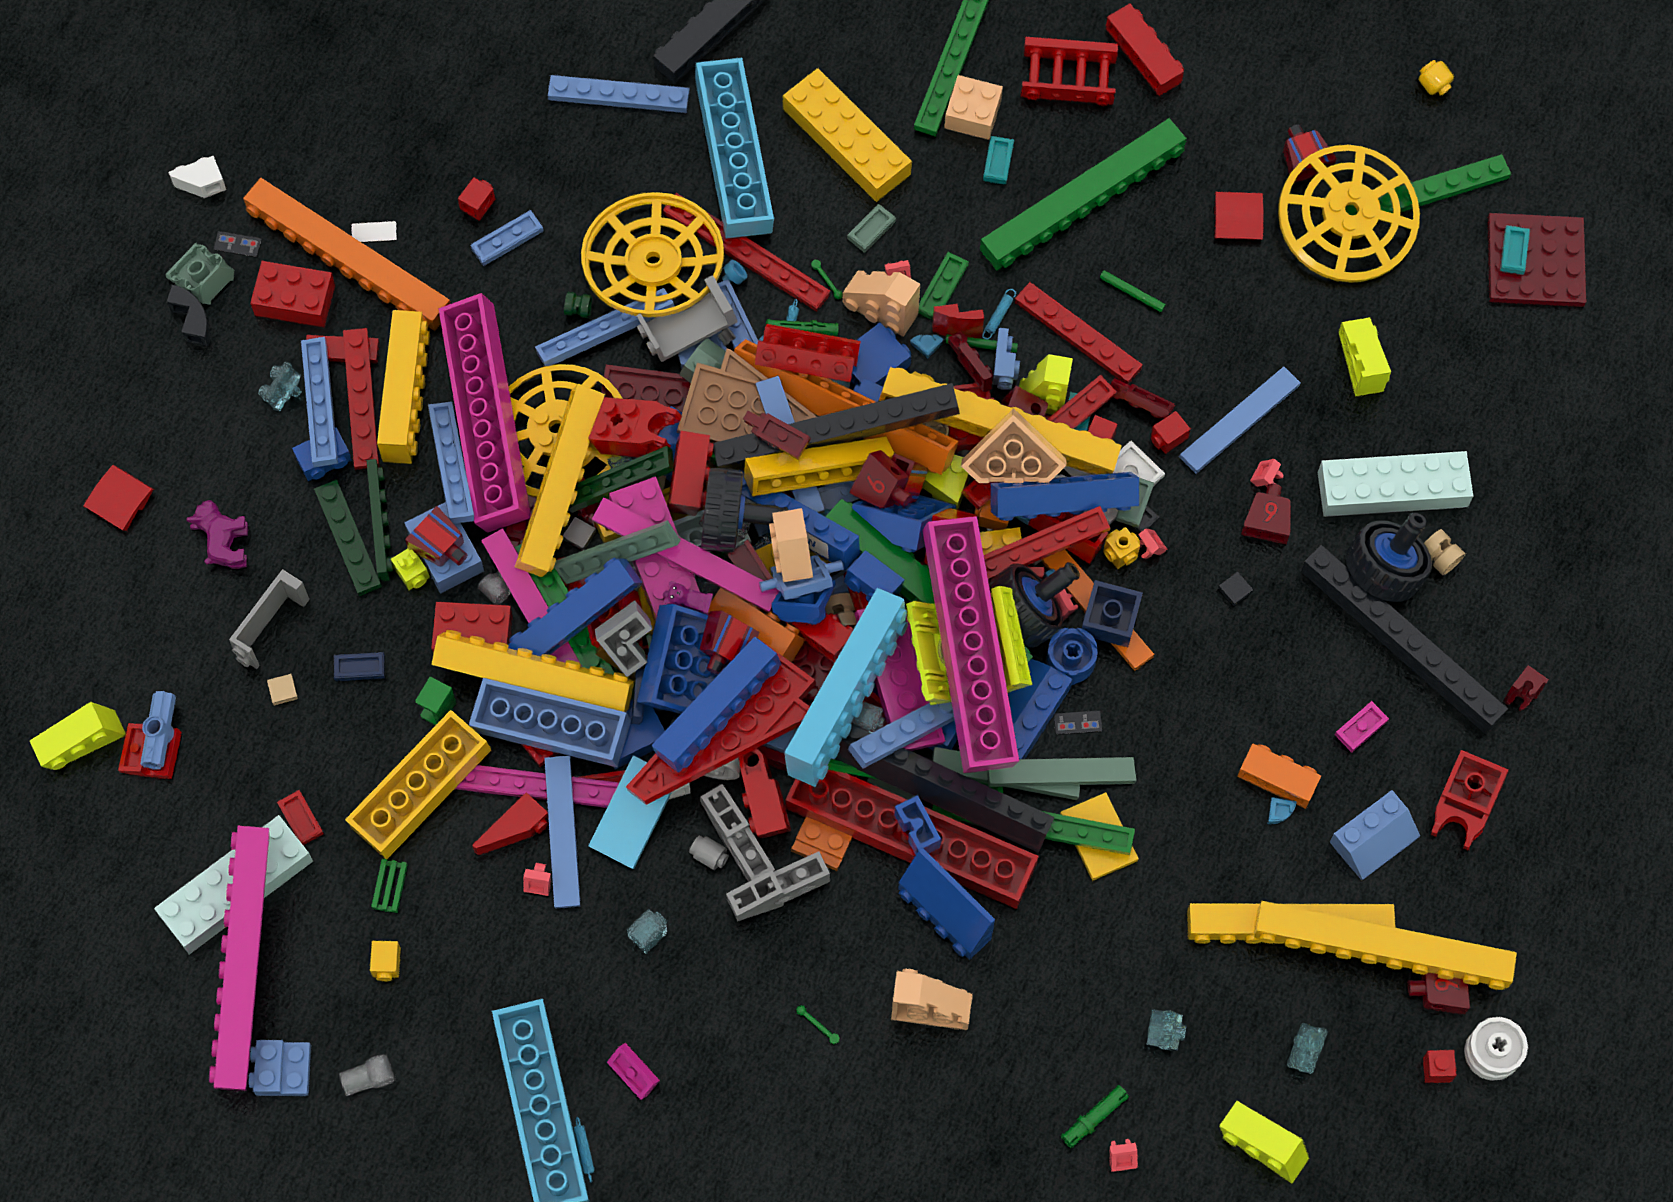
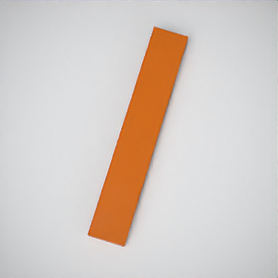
(1138, 652)

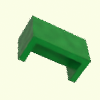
(436, 700)

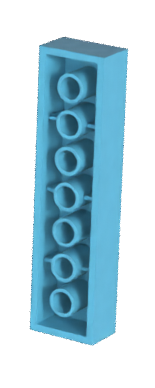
(734, 148)
(846, 688)
(539, 1103)

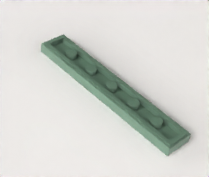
(629, 547)
(952, 760)
(1065, 772)

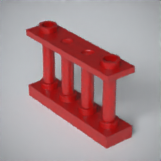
(1069, 50)
(807, 352)

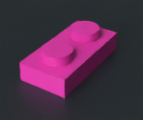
(1361, 726)
(633, 1071)

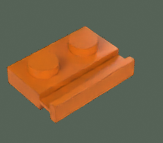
(822, 838)

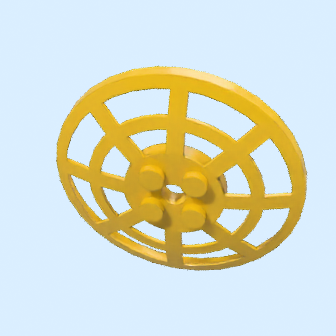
(1340, 221)
(648, 246)
(548, 414)

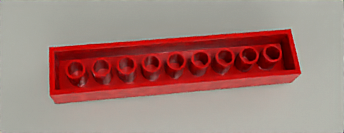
(868, 816)

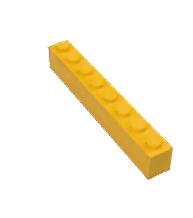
(559, 482)
(532, 671)
(1238, 921)

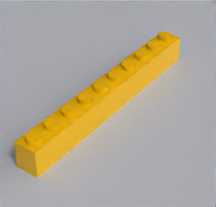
(981, 415)
(1385, 945)

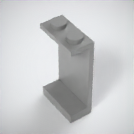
(686, 328)
(282, 587)

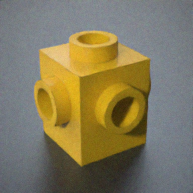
(1119, 553)

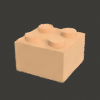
(973, 107)
(790, 545)

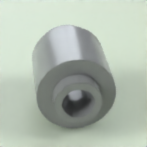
(709, 852)

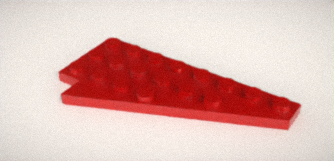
(763, 718)

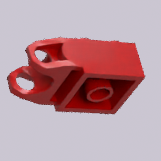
(631, 426)
(763, 797)
(1469, 805)

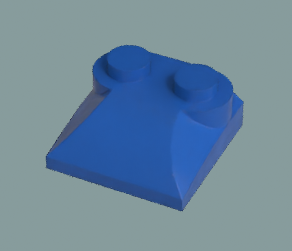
(805, 609)

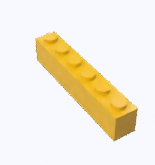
(814, 468)

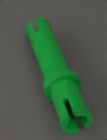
(812, 326)
(1087, 1123)

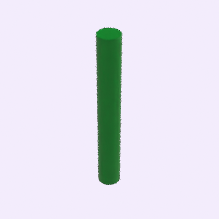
(1132, 291)
(984, 343)

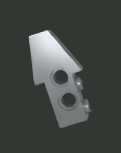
(735, 833)
(778, 887)

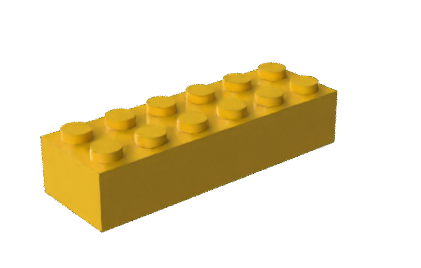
(847, 134)
(402, 387)
(418, 784)

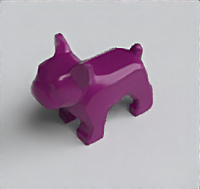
(220, 535)

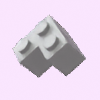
(620, 635)

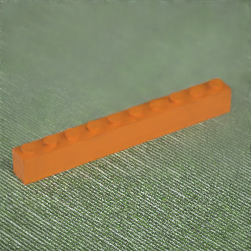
(344, 252)
(825, 397)

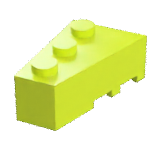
(1364, 356)
(1049, 381)
(950, 484)
(77, 736)
(1265, 1141)

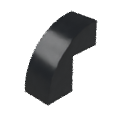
(196, 326)

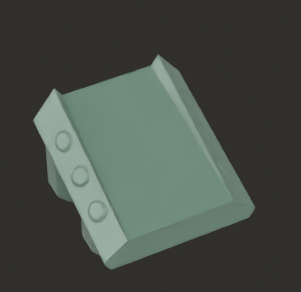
(201, 273)

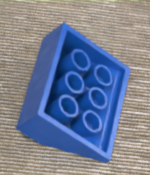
(902, 524)
(675, 663)
(1036, 704)
(946, 905)

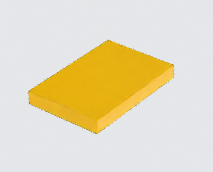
(1099, 861)

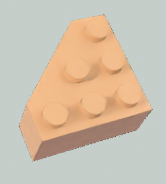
(884, 299)
(1013, 454)
(929, 1001)

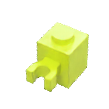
(410, 569)

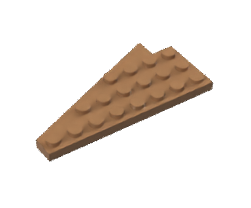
(722, 398)

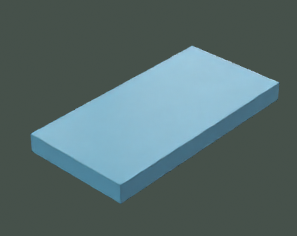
(627, 821)

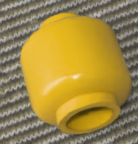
(1436, 77)

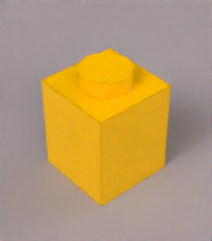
(385, 960)

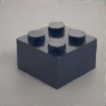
(1112, 613)

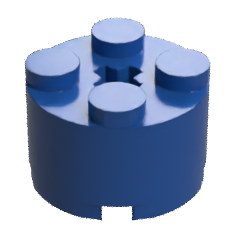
(1072, 642)

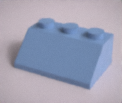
(1375, 835)

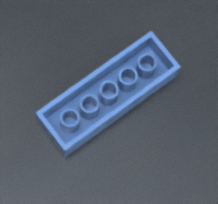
(550, 722)

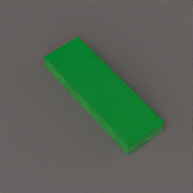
(943, 284)

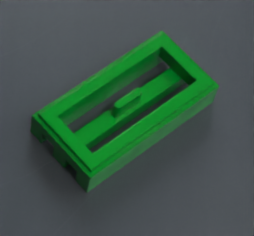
(379, 885)

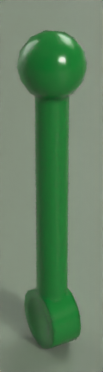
(816, 265)
(833, 1038)

